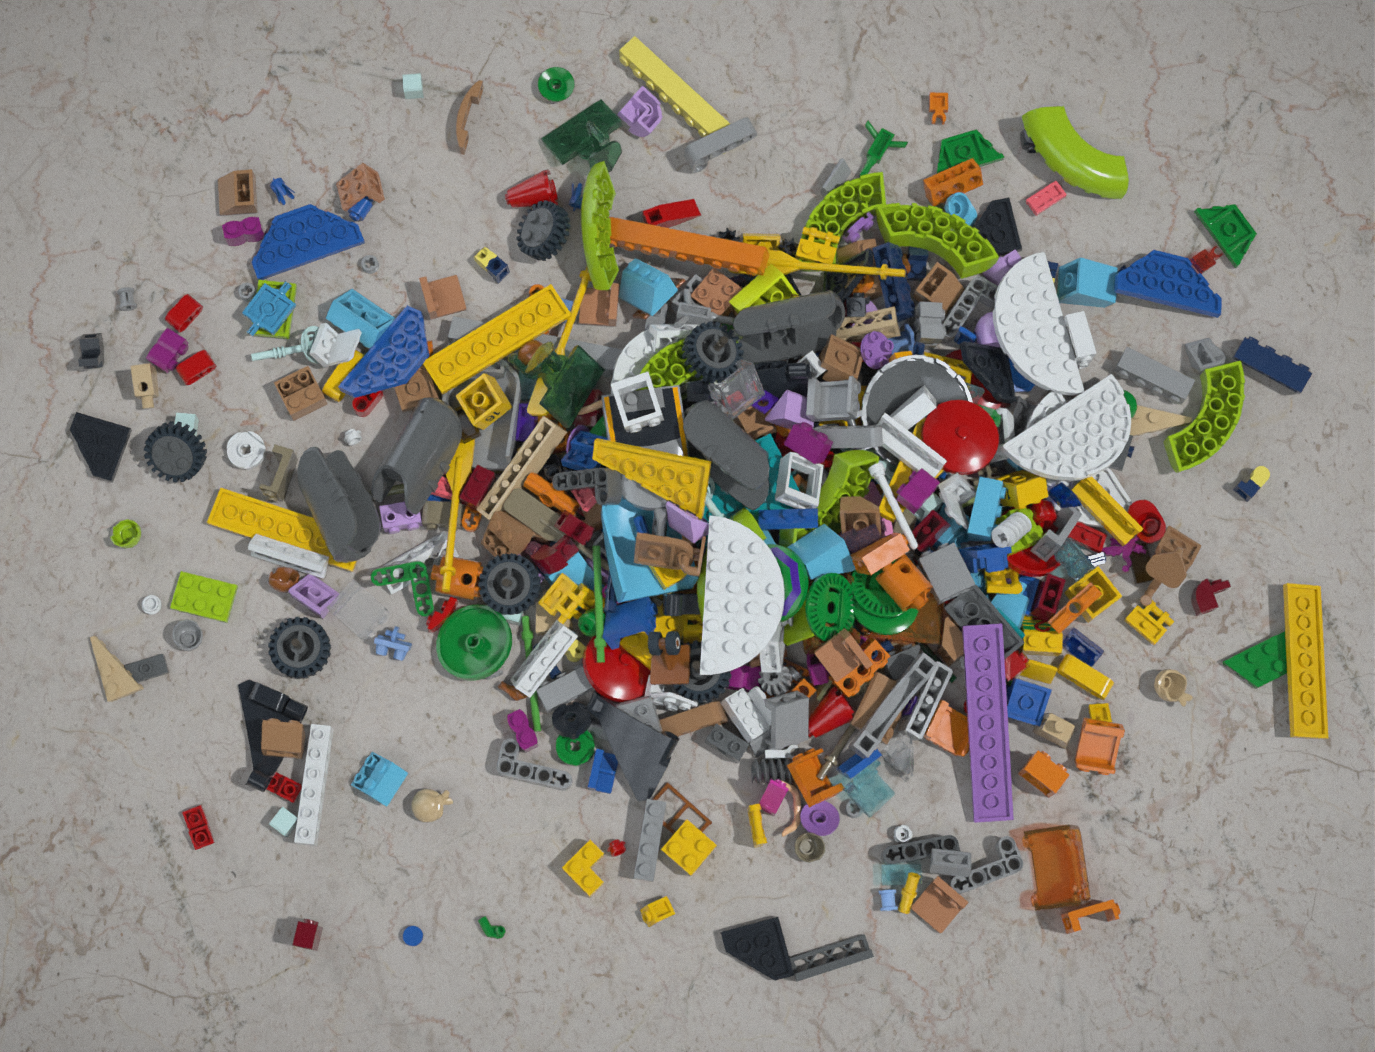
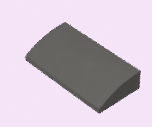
(976, 609)

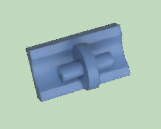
(384, 642)

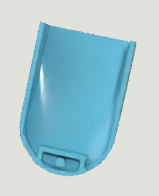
(630, 579)

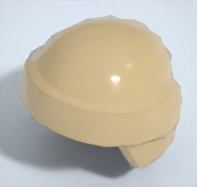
(1171, 686)
(429, 805)

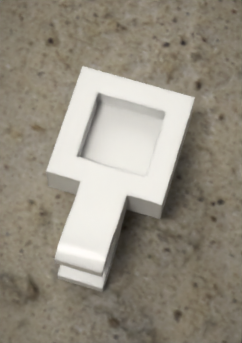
(782, 754)

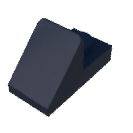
(918, 262)

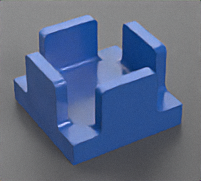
(985, 556)
(1027, 701)

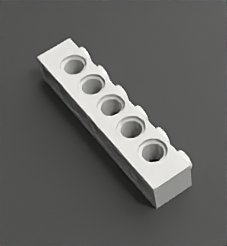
(314, 785)

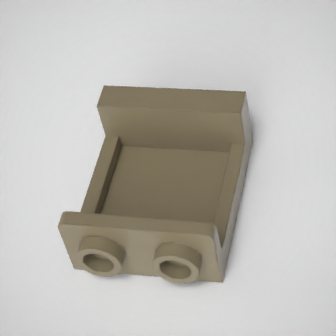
(288, 462)

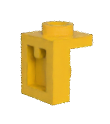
(1100, 712)
(657, 911)

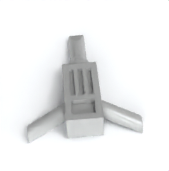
(697, 314)

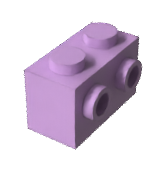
(397, 517)

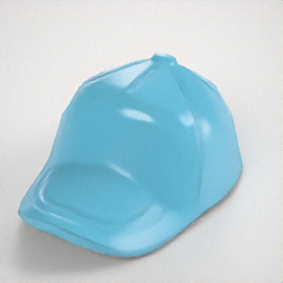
(962, 207)

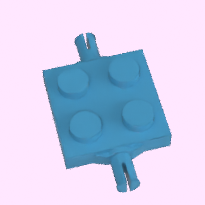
(269, 309)

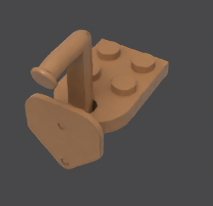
(668, 553)
(1170, 562)

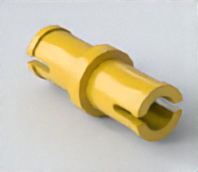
(909, 892)

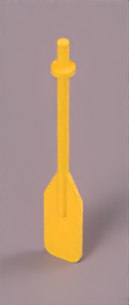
(789, 264)
(540, 389)
(457, 477)

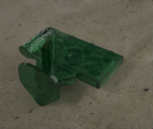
(583, 134)
(567, 379)

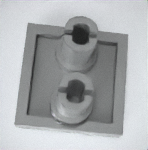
(643, 710)

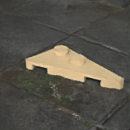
(1152, 420)
(115, 678)

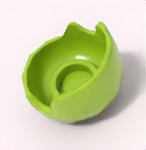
(126, 534)

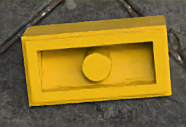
(770, 241)
(1040, 672)

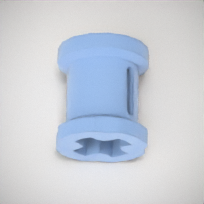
(888, 900)

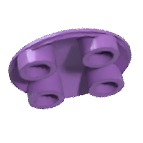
(876, 349)

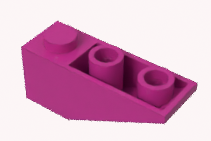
(773, 796)

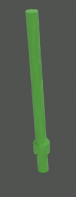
(527, 636)
(599, 642)

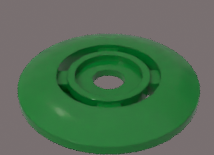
(874, 599)
(817, 605)
(884, 625)

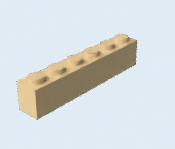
(528, 459)

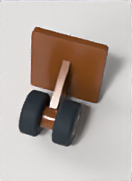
(669, 659)

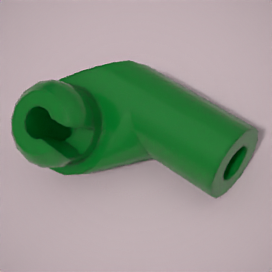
(491, 930)

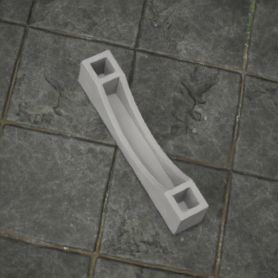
(891, 706)

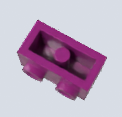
(808, 442)

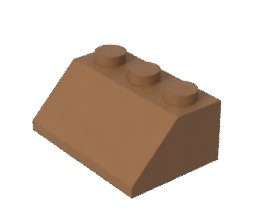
(855, 248)
(858, 514)
(875, 694)

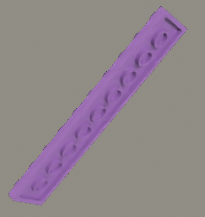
(987, 722)

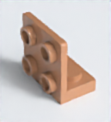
(359, 183)
(716, 292)
(443, 296)
(600, 306)
(841, 655)
(939, 904)

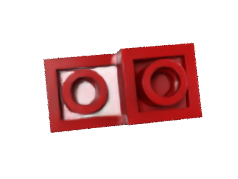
(437, 619)
(284, 787)
(198, 827)

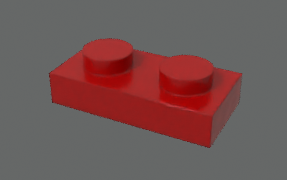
(1088, 537)

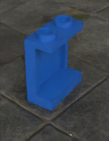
(630, 619)

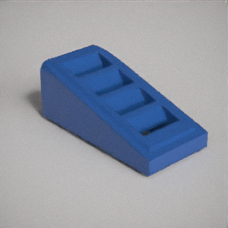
(964, 335)

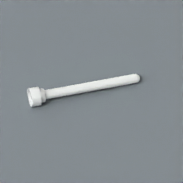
(878, 472)

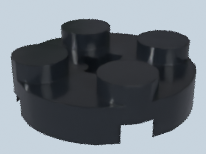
(575, 728)

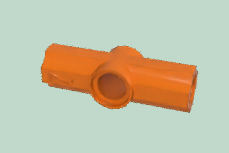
(549, 495)
(1065, 617)

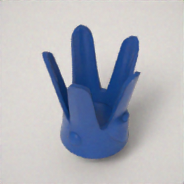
(281, 189)
(575, 200)

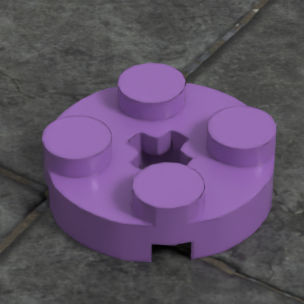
(858, 227)

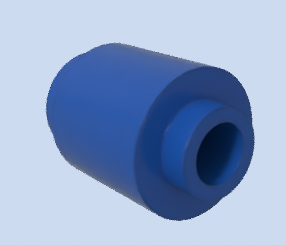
(360, 209)

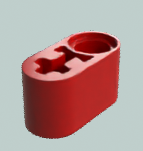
(183, 313)
(195, 367)
(375, 399)

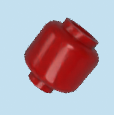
(1044, 513)

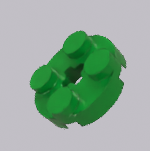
(575, 757)

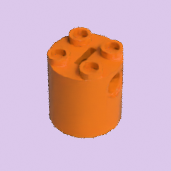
(905, 584)
(458, 586)

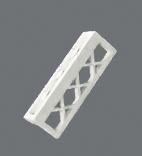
(670, 331)
(908, 448)
(419, 553)
(288, 555)
(543, 658)

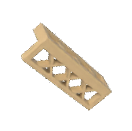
(859, 330)

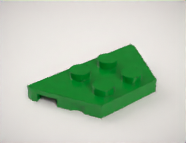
(965, 147)
(1229, 230)
(1261, 662)

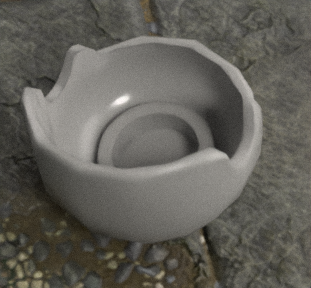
(187, 635)

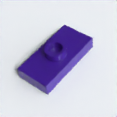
(525, 423)

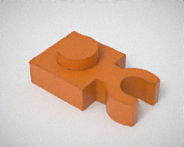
(939, 105)

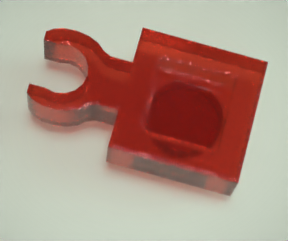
(1204, 261)

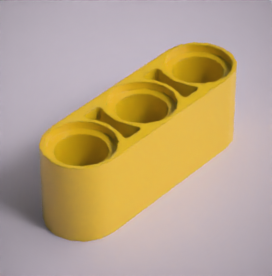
(340, 373)
(1085, 676)

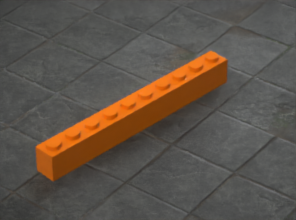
(688, 246)

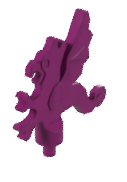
(1124, 550)

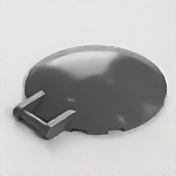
(898, 382)

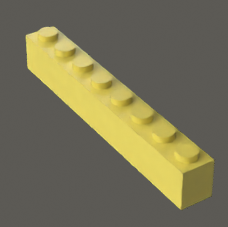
(671, 88)

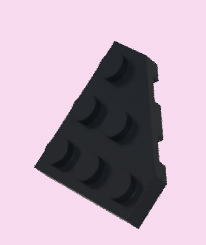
(1000, 227)
(845, 283)
(990, 368)
(100, 444)
(760, 947)

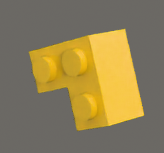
(580, 866)

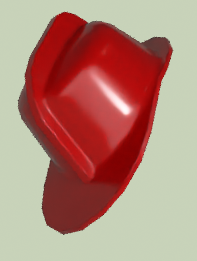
(1149, 519)

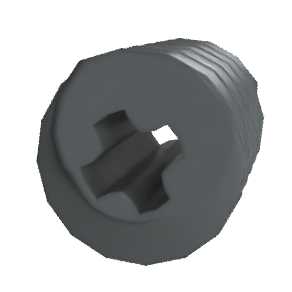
(770, 770)

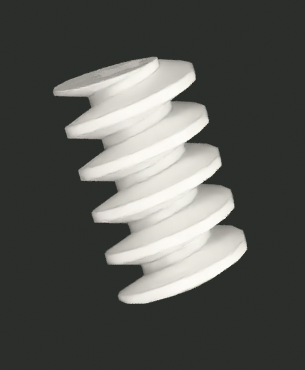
(1011, 530)

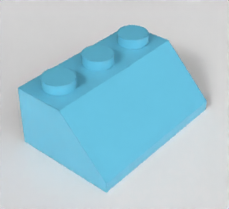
(645, 287)
(355, 312)
(986, 509)

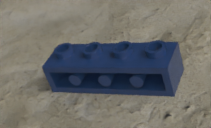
(894, 289)
(1272, 365)

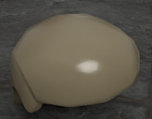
(809, 847)

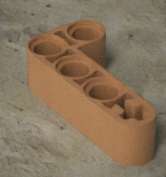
(695, 719)

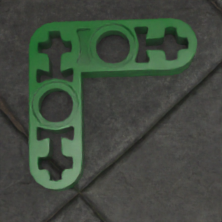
(408, 576)

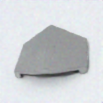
(1204, 354)

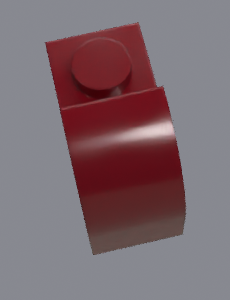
(574, 527)
(555, 558)
(1204, 598)

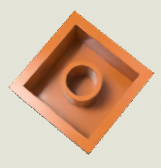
(1044, 773)

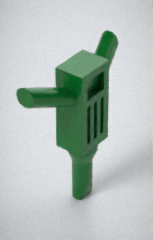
(881, 143)

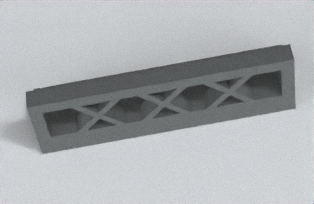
(838, 963)

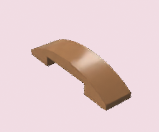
(472, 96)

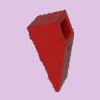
(671, 214)

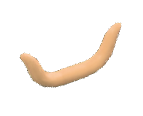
(590, 408)
(797, 809)

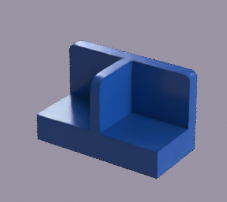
(603, 772)

